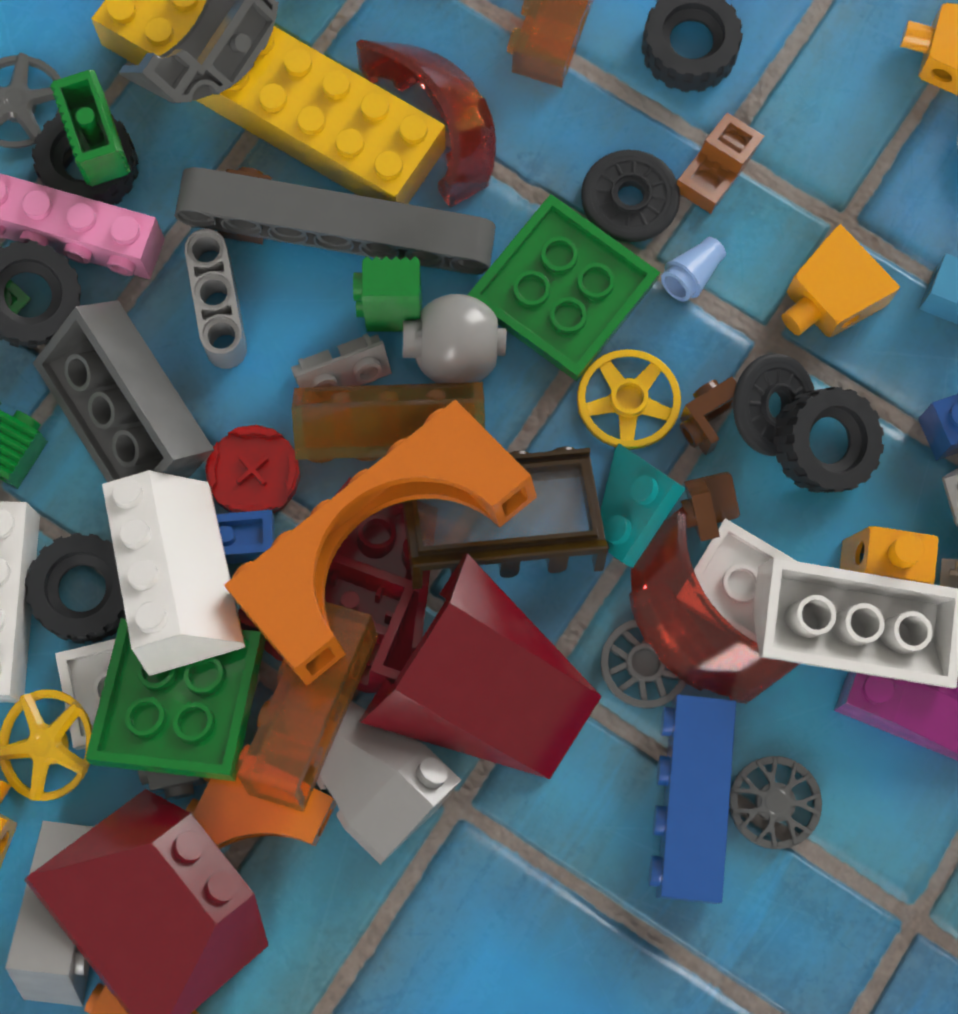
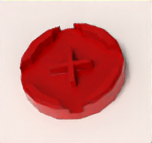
(253, 470)

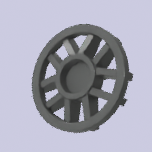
(642, 666)

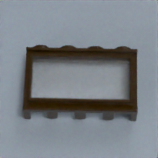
(552, 527)

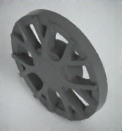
(775, 802)

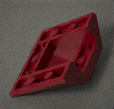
(153, 907)

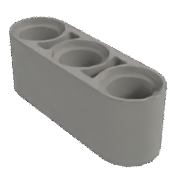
(213, 278)

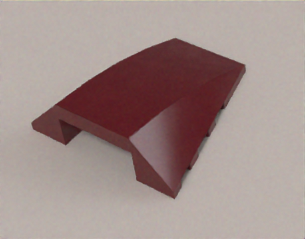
(375, 578)
(486, 682)

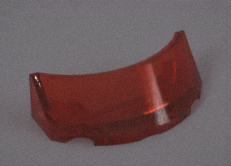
(456, 99)
(688, 629)

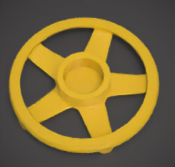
(628, 399)
(44, 746)

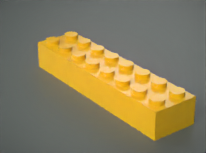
(297, 102)

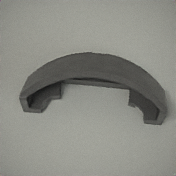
(212, 53)

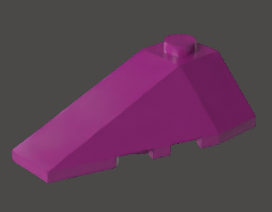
(905, 709)

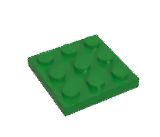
(564, 286)
(176, 719)

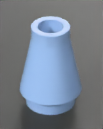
(690, 271)

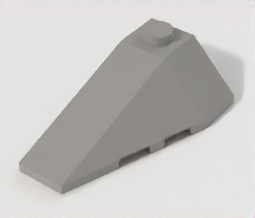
(383, 784)

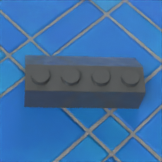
(119, 396)

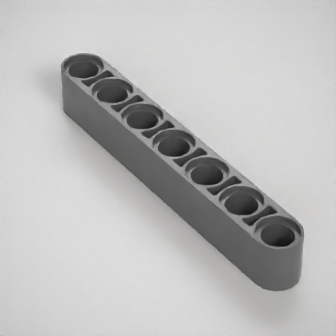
(334, 220)

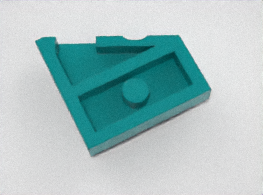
(635, 504)

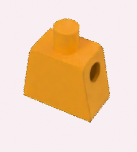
(939, 47)
(837, 287)
(891, 554)

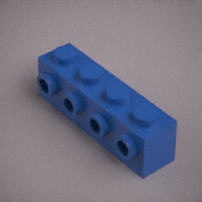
(695, 799)

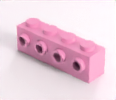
(80, 227)

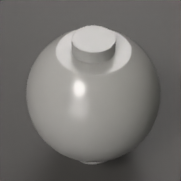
(455, 339)

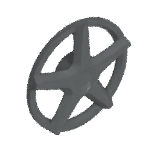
(19, 101)

